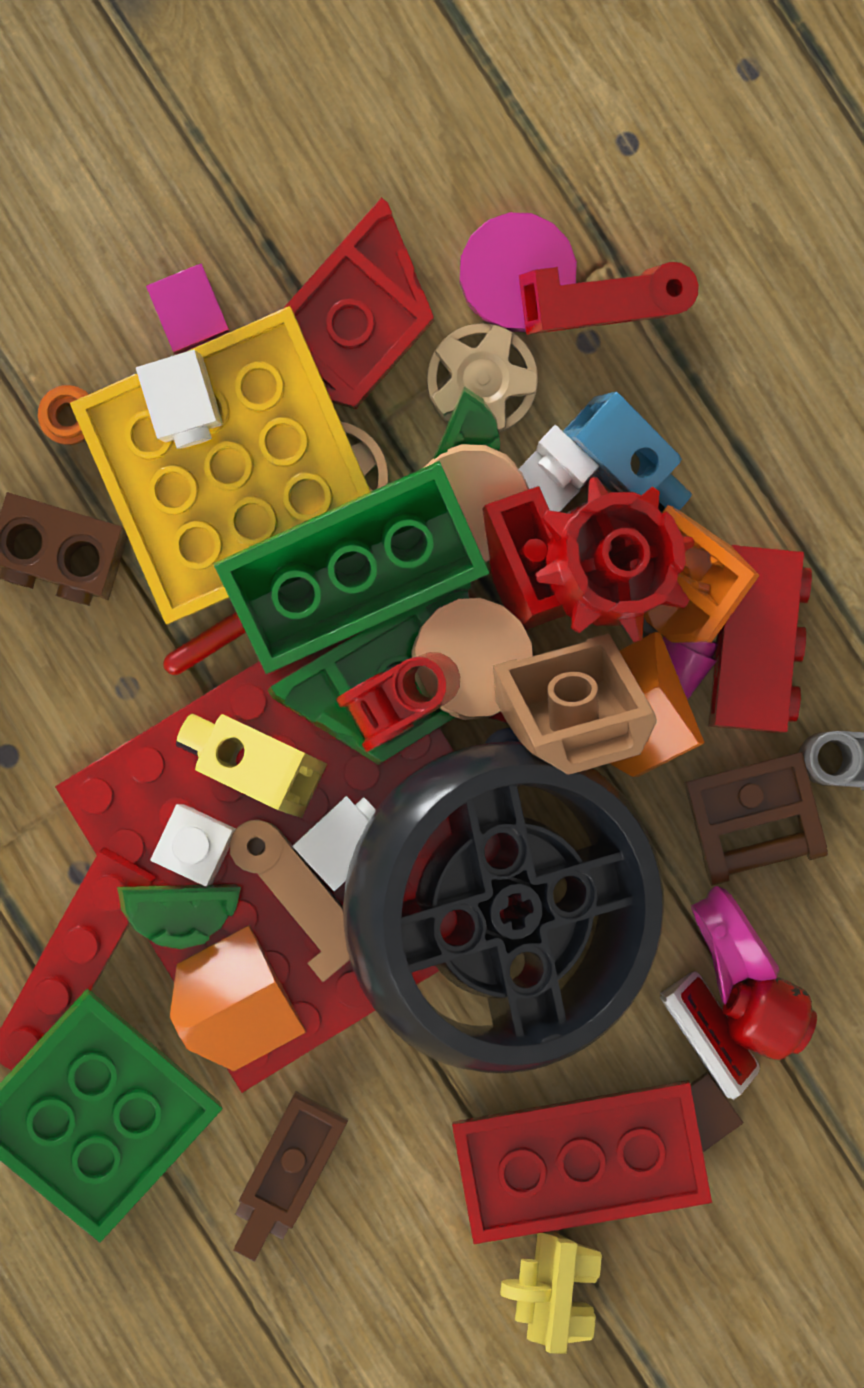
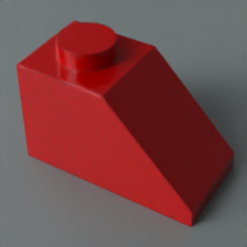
(516, 552)

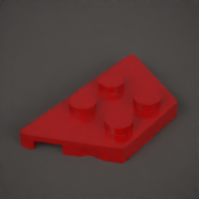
(362, 308)

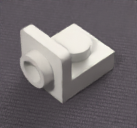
(558, 468)

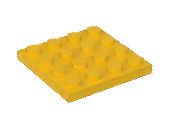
(259, 475)

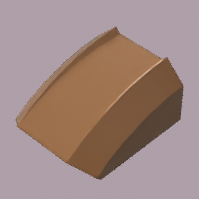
(575, 705)

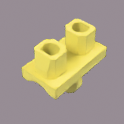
(547, 1291)

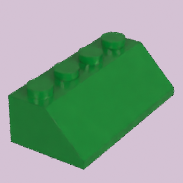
(352, 567)

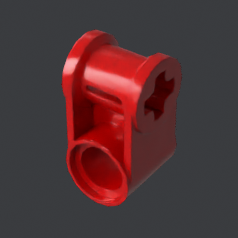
(392, 703)

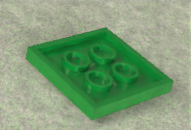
(97, 1115)

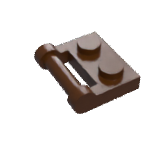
(749, 799)

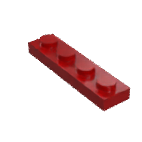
(73, 954)

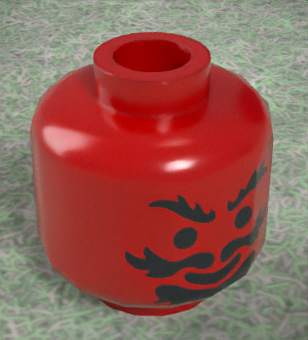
(770, 1017)

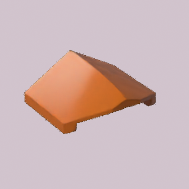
(713, 580)
(676, 725)
(232, 1003)

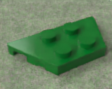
(316, 686)

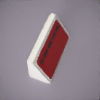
(707, 1031)

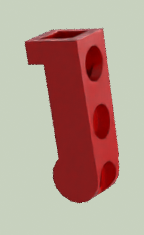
(652, 295)

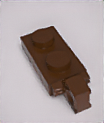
(287, 1172)

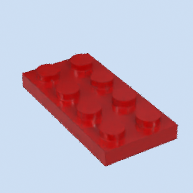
(581, 1162)

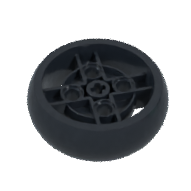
(530, 1013)

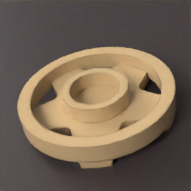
(484, 372)

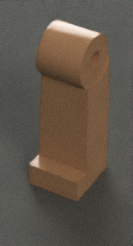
(266, 851)

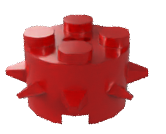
(626, 527)

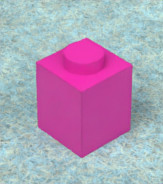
(187, 309)

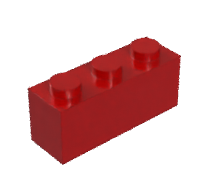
(760, 646)

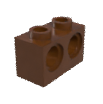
(61, 536)

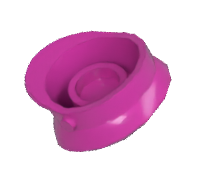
(732, 942)

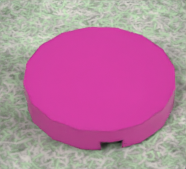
(501, 253)

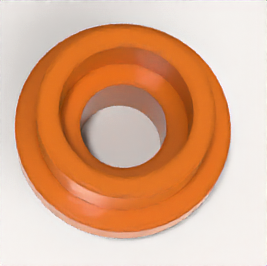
(49, 412)

